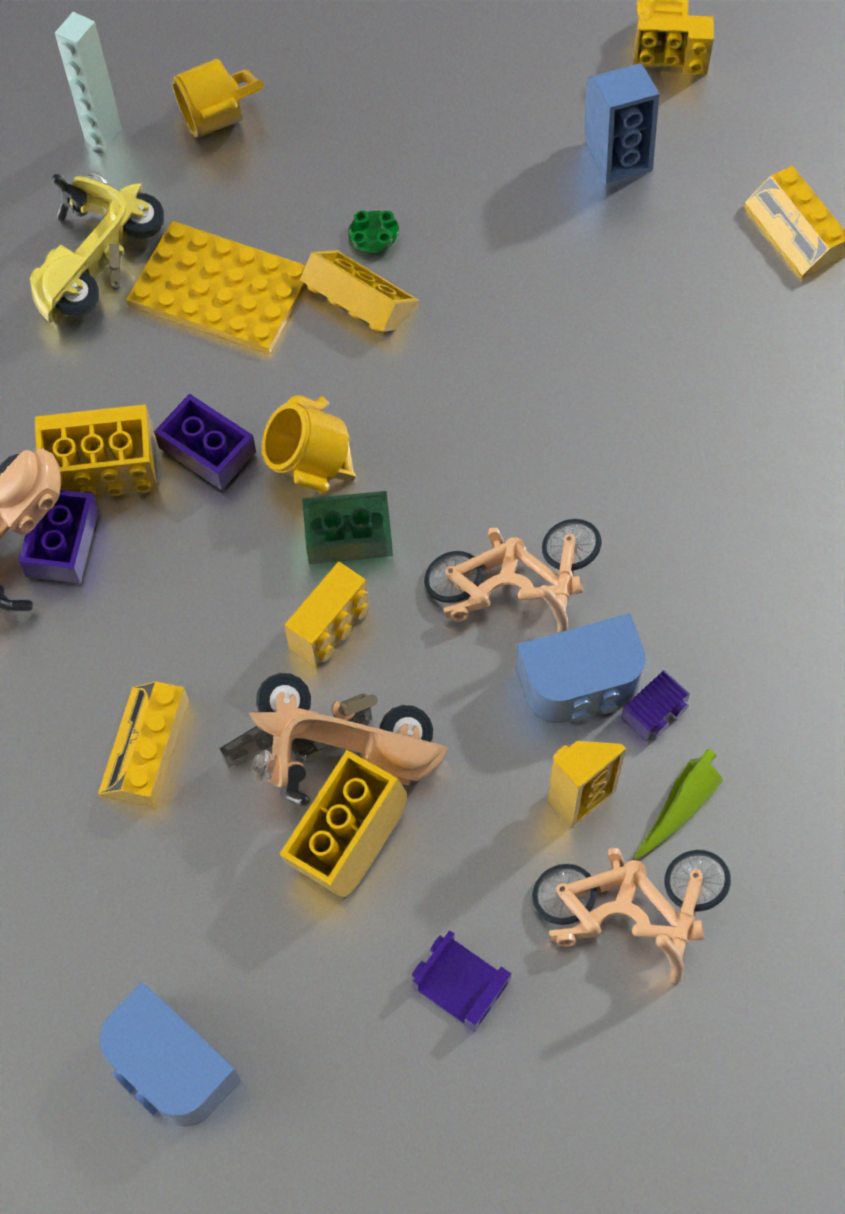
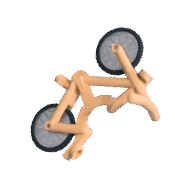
(565, 547)
(692, 882)

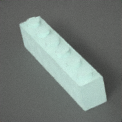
(88, 79)

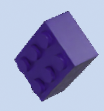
(205, 441)
(61, 539)

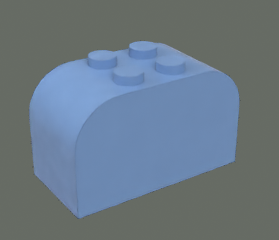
(621, 122)
(582, 670)
(164, 1060)

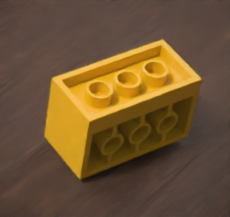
(101, 449)

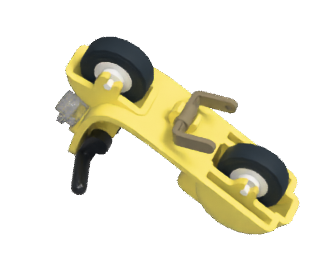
(68, 278)

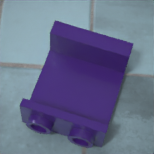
(460, 981)

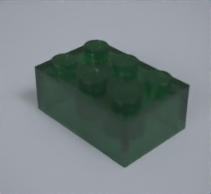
(347, 527)

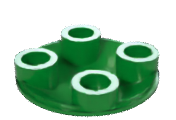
(373, 230)

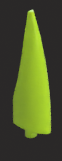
(688, 794)

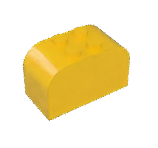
(346, 825)

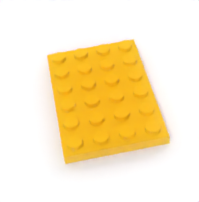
(219, 287)

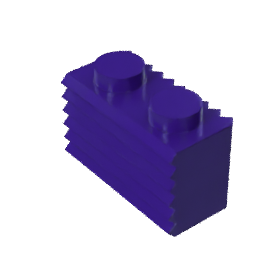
(656, 705)

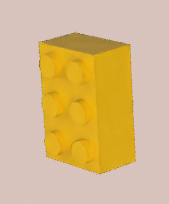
(327, 615)

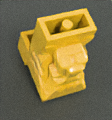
(673, 37)

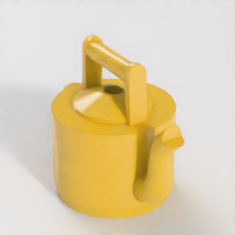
(211, 96)
(307, 444)

